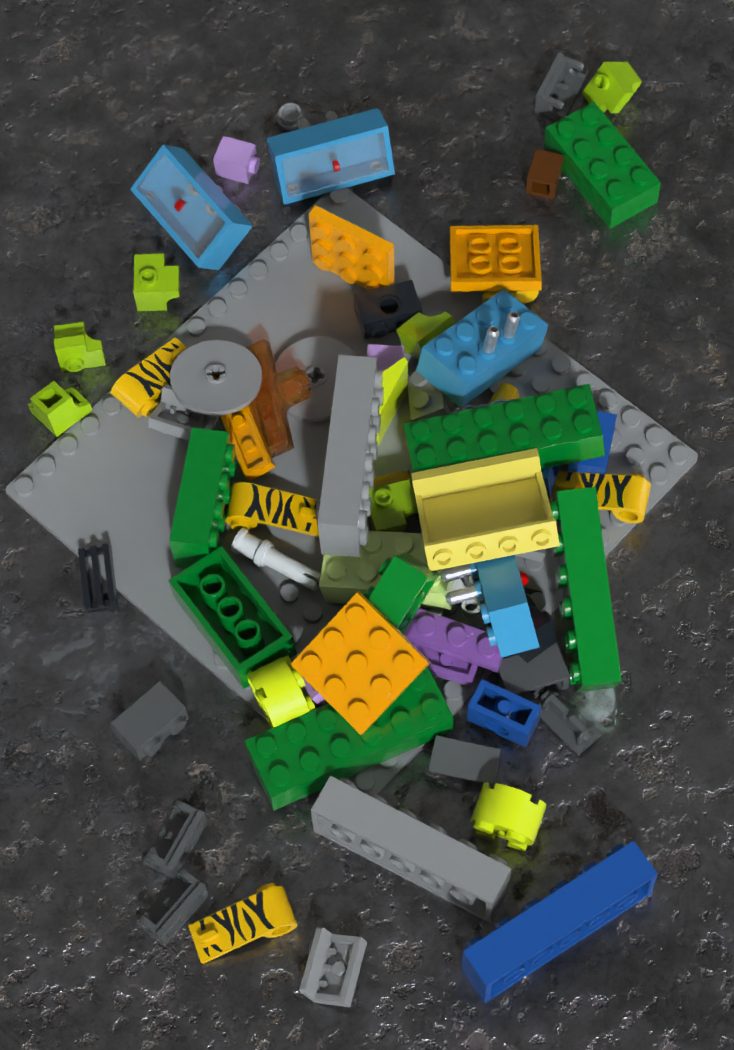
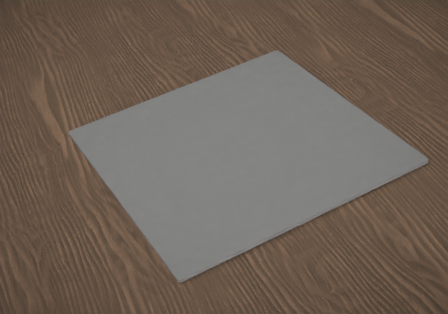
(122, 480)

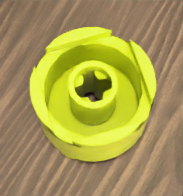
(280, 691)
(508, 815)

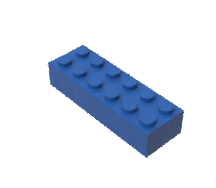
(558, 920)

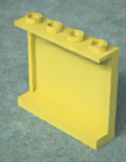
(484, 510)

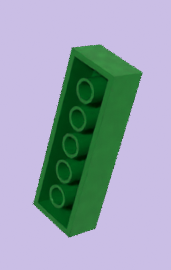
(557, 423)
(585, 591)
(321, 744)

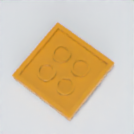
(350, 251)
(495, 258)
(360, 663)

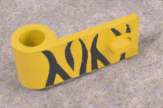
(143, 383)
(622, 494)
(260, 504)
(262, 914)

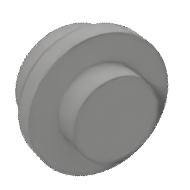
(289, 115)

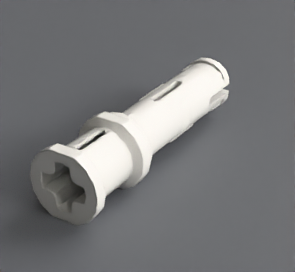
(264, 554)

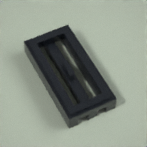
(94, 553)

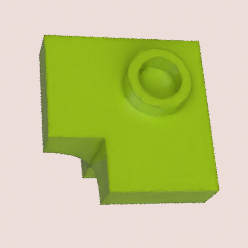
(612, 86)
(154, 282)
(421, 330)
(76, 349)
(58, 407)
(391, 506)

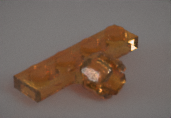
(276, 397)

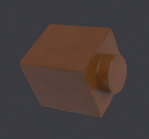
(544, 174)

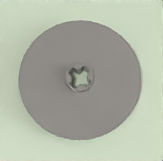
(315, 357)
(194, 383)

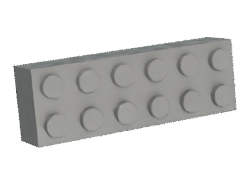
(350, 456)
(411, 848)

